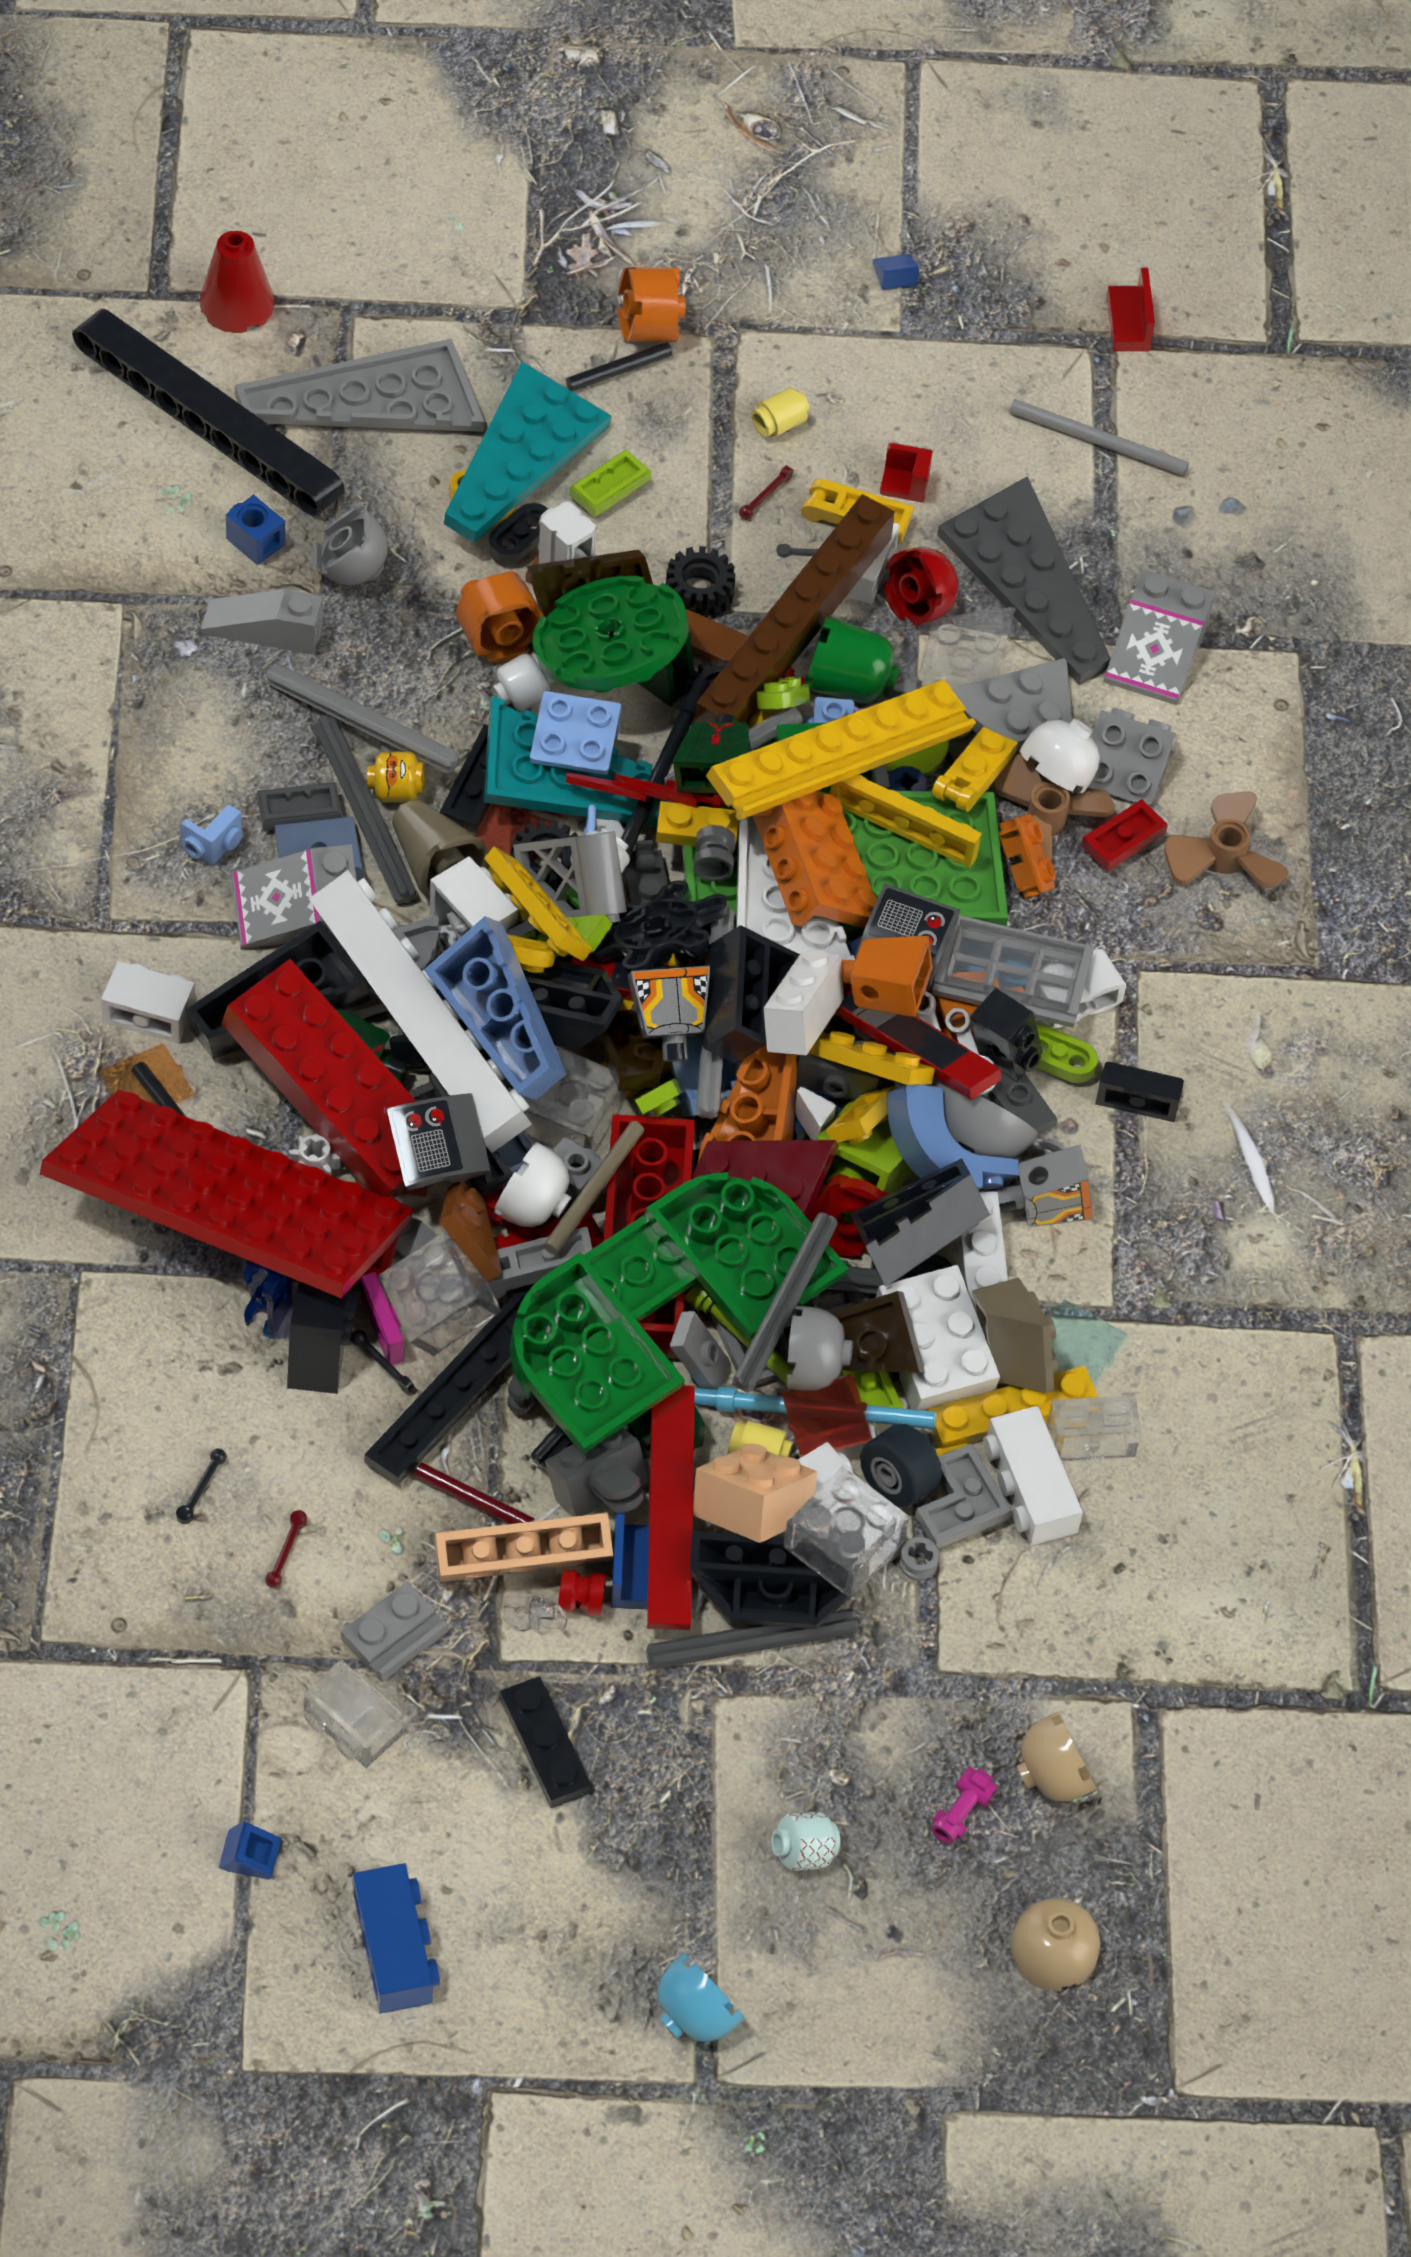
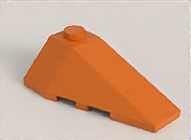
(760, 1100)

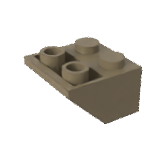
(1017, 1334)

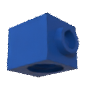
(255, 529)

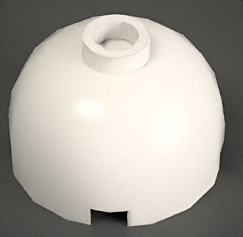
(1063, 753)
(535, 1190)

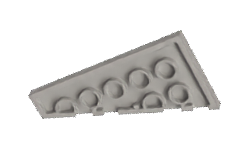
(387, 390)

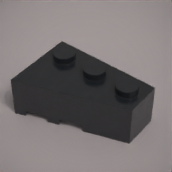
(741, 981)
(318, 1337)

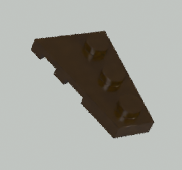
(557, 578)
(630, 1058)
(880, 1335)

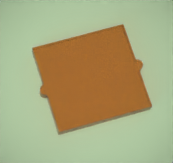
(160, 1063)

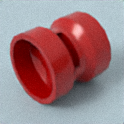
(582, 1592)

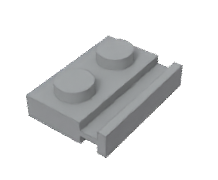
(394, 1631)

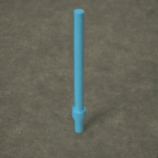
(729, 1399)

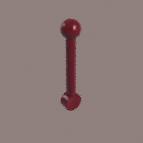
(746, 511)
(298, 1520)

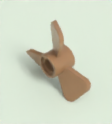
(1047, 800)
(1226, 848)

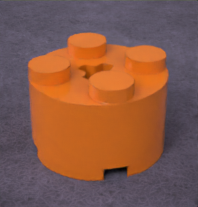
(650, 304)
(498, 616)

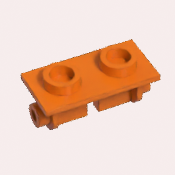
(1026, 840)

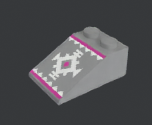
(1160, 637)
(274, 895)

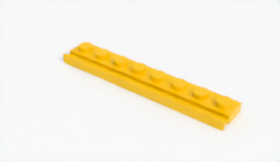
(840, 749)

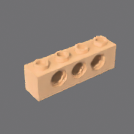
(523, 1547)

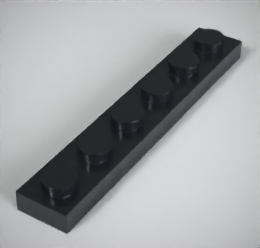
(446, 1397)

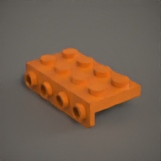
(816, 860)

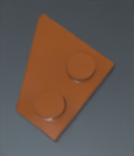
(468, 1224)

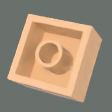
(752, 1491)

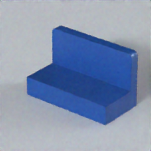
(629, 1565)

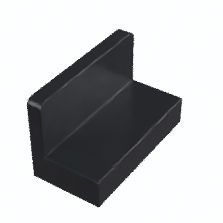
(1139, 1091)

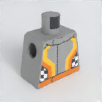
(671, 1006)
(1050, 1189)

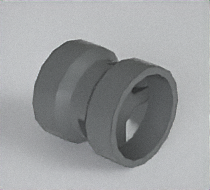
(714, 853)

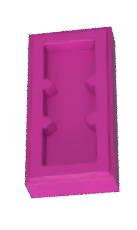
(383, 1318)

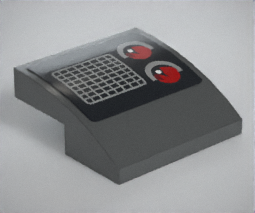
(908, 914)
(439, 1140)

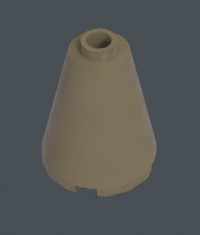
(433, 842)

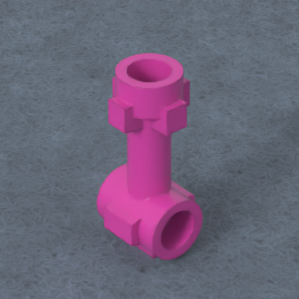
(975, 1788)

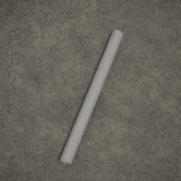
(1099, 437)

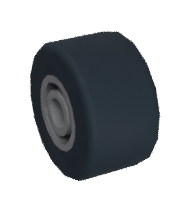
(901, 1465)

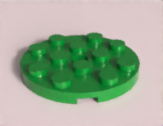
(579, 653)

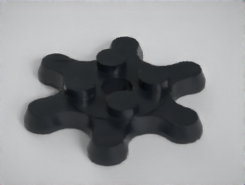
(661, 927)

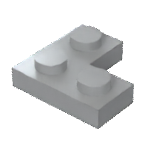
(972, 1500)

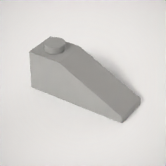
(268, 618)

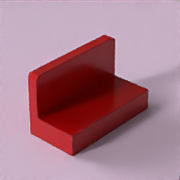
(1131, 315)

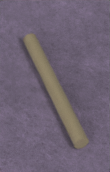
(593, 1188)

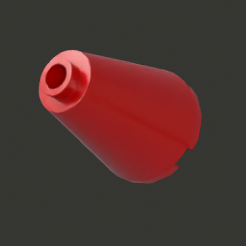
(236, 285)

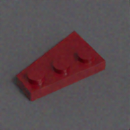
(789, 1165)

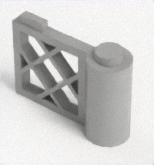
(592, 875)

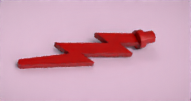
(640, 789)

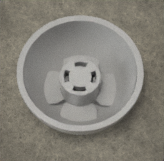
(983, 1125)

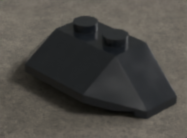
(574, 1002)
(760, 1581)

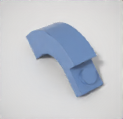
(926, 1143)

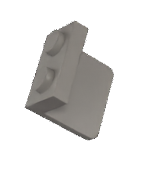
(1131, 755)

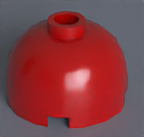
(920, 585)

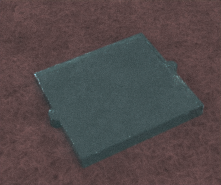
(1084, 1340)

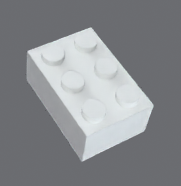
(948, 1340)

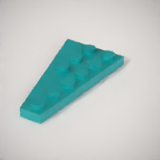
(526, 443)
(523, 784)

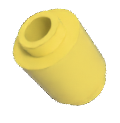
(780, 412)
(756, 1433)

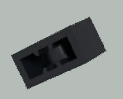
(1007, 1034)

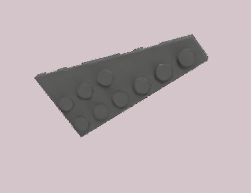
(1022, 565)

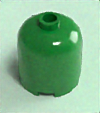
(851, 663)

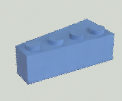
(495, 1002)

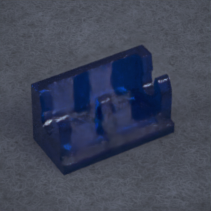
(269, 1294)

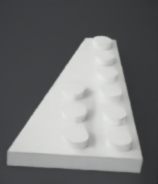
(762, 906)

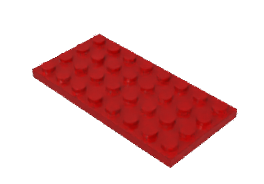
(228, 1192)

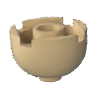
(1054, 1761)
(1055, 1944)

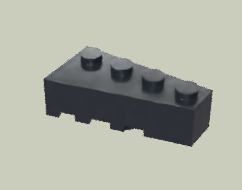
(313, 953)

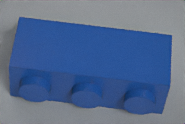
(394, 1937)

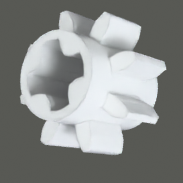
(316, 1152)

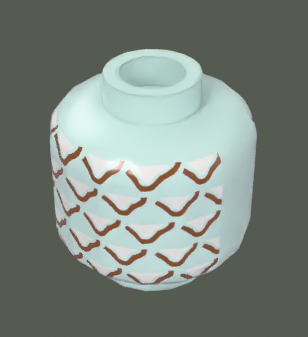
(805, 1841)

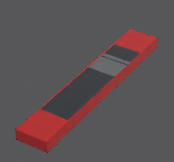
(952, 1061)

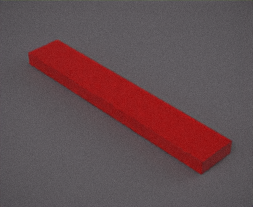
(671, 1511)

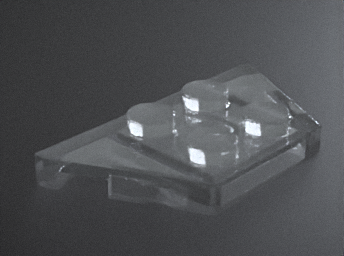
(966, 648)

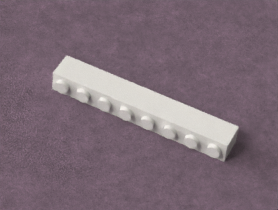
(418, 1008)

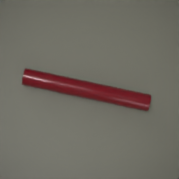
(470, 1495)

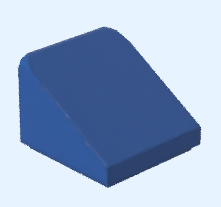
(896, 271)
(250, 1851)

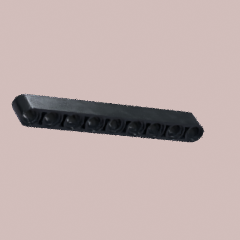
(208, 412)

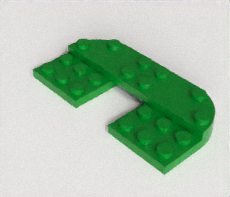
(579, 1324)

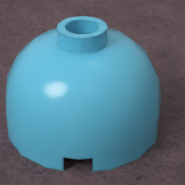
(694, 2003)

